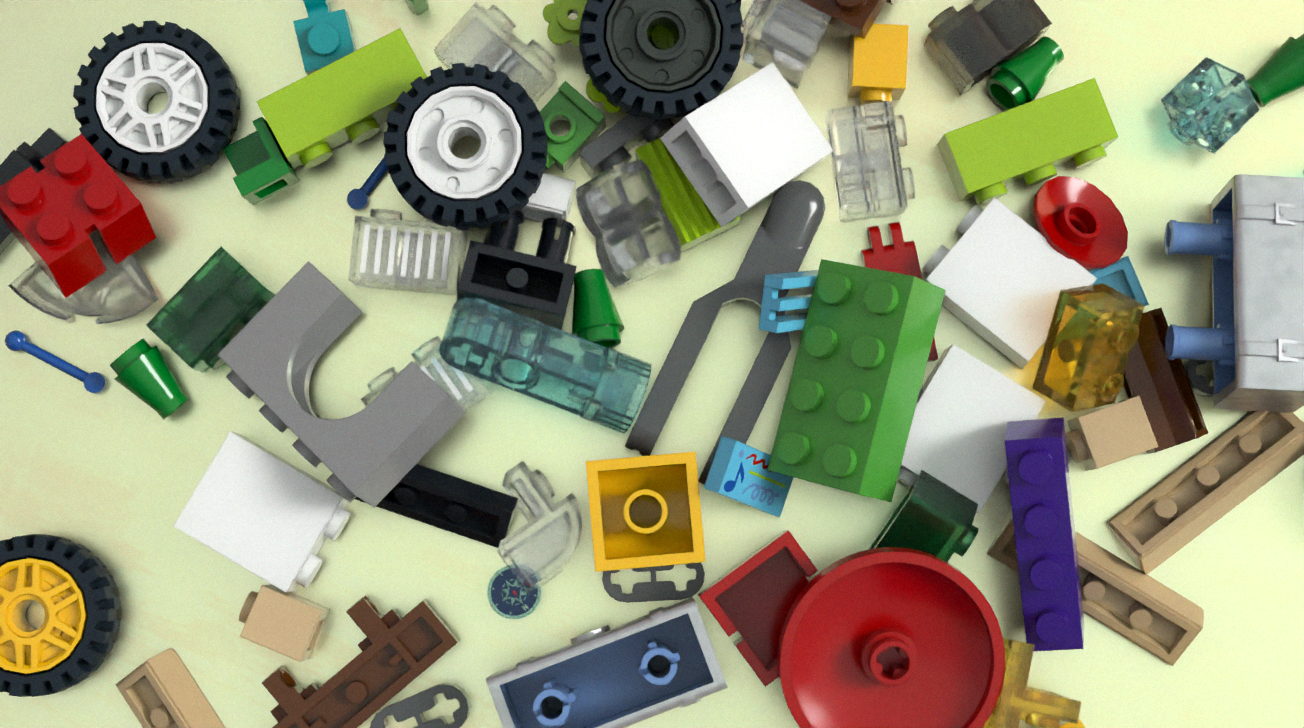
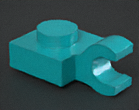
(323, 35)

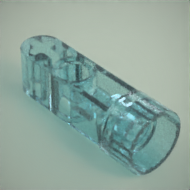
(545, 363)

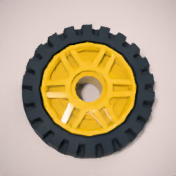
(77, 611)

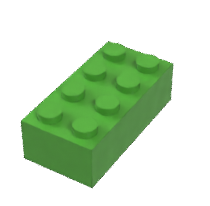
(856, 379)

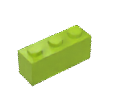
(341, 100)
(1028, 142)

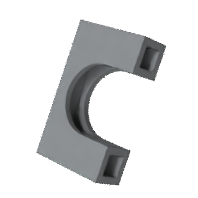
(362, 451)

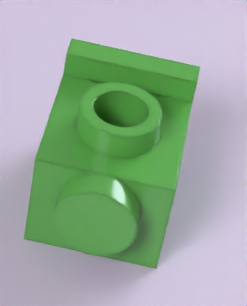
(585, 124)

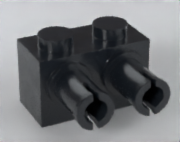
(520, 281)

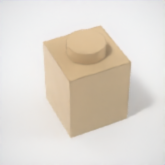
(1110, 434)
(282, 621)

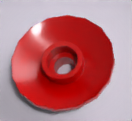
(1080, 222)

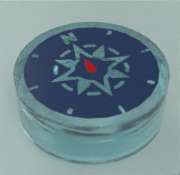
(508, 596)

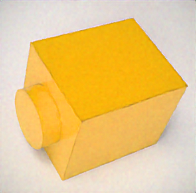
(878, 64)

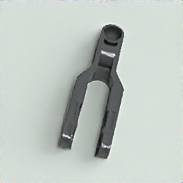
(775, 249)

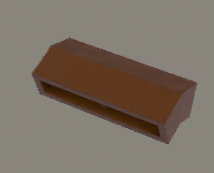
(1162, 386)

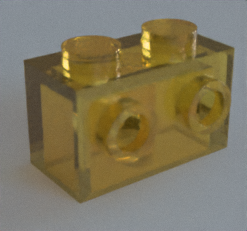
(1088, 347)

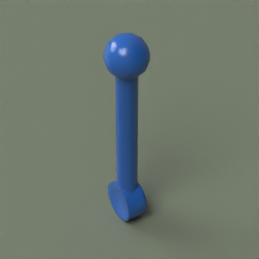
(358, 198)
(93, 381)

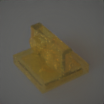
(1027, 703)

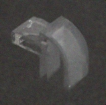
(549, 538)

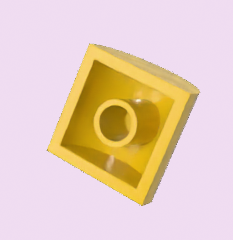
(645, 511)

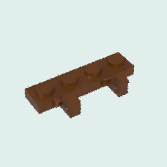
(389, 660)

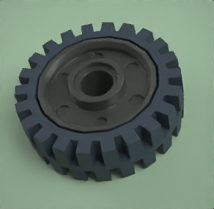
(656, 80)

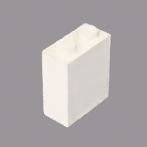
(746, 144)
(1004, 280)
(963, 425)
(263, 513)

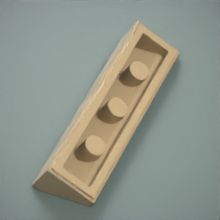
(1208, 486)
(1122, 597)
(166, 695)

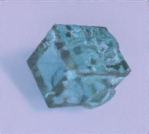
(1209, 105)

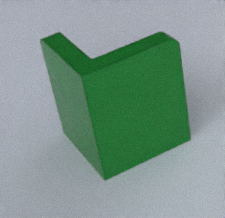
(260, 164)

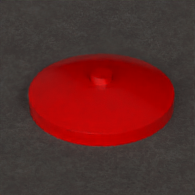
(891, 645)

